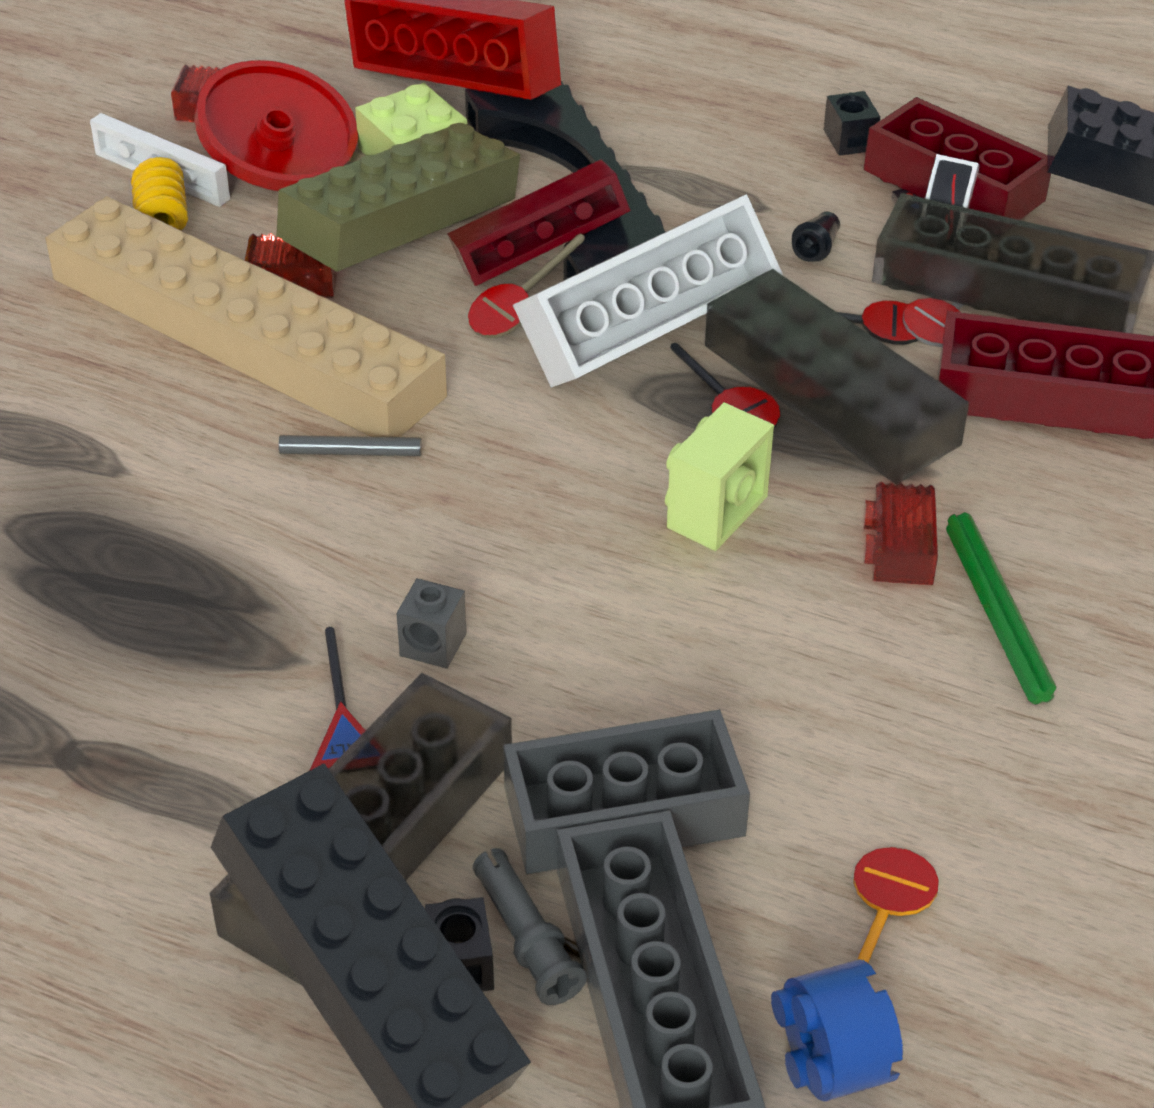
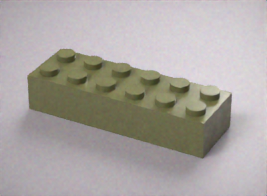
(396, 195)

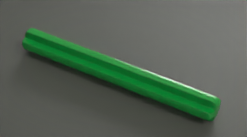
(1001, 609)

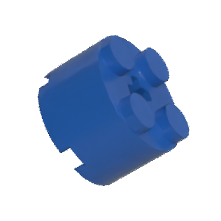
(838, 1031)

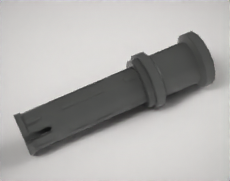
(537, 942)

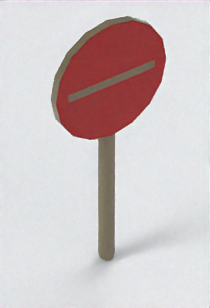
(493, 310)

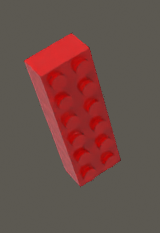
(459, 43)

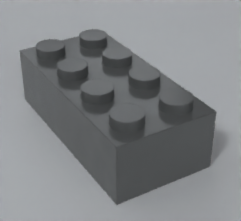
(625, 773)

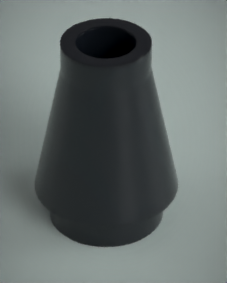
(815, 237)

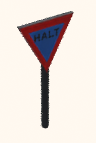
(344, 727)

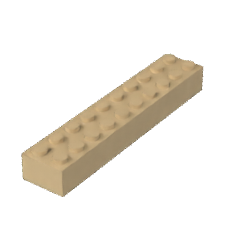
(249, 319)

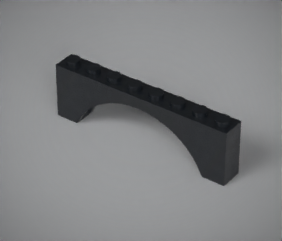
(561, 132)

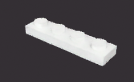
(131, 146)

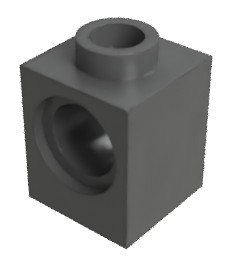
(431, 623)

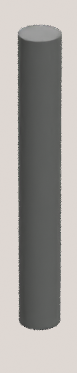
(350, 445)

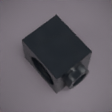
(848, 121)
(467, 923)

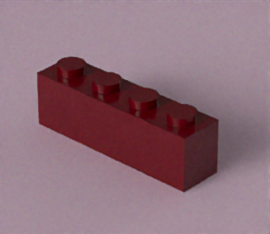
(539, 222)

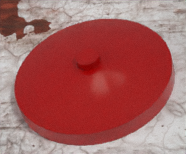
(274, 123)

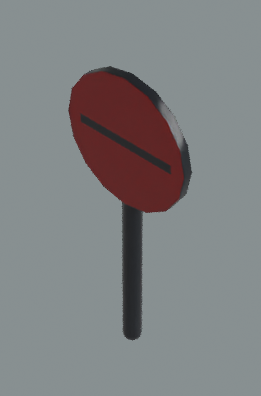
(884, 322)
(744, 398)

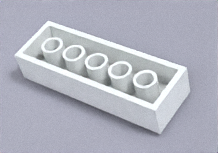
(644, 291)

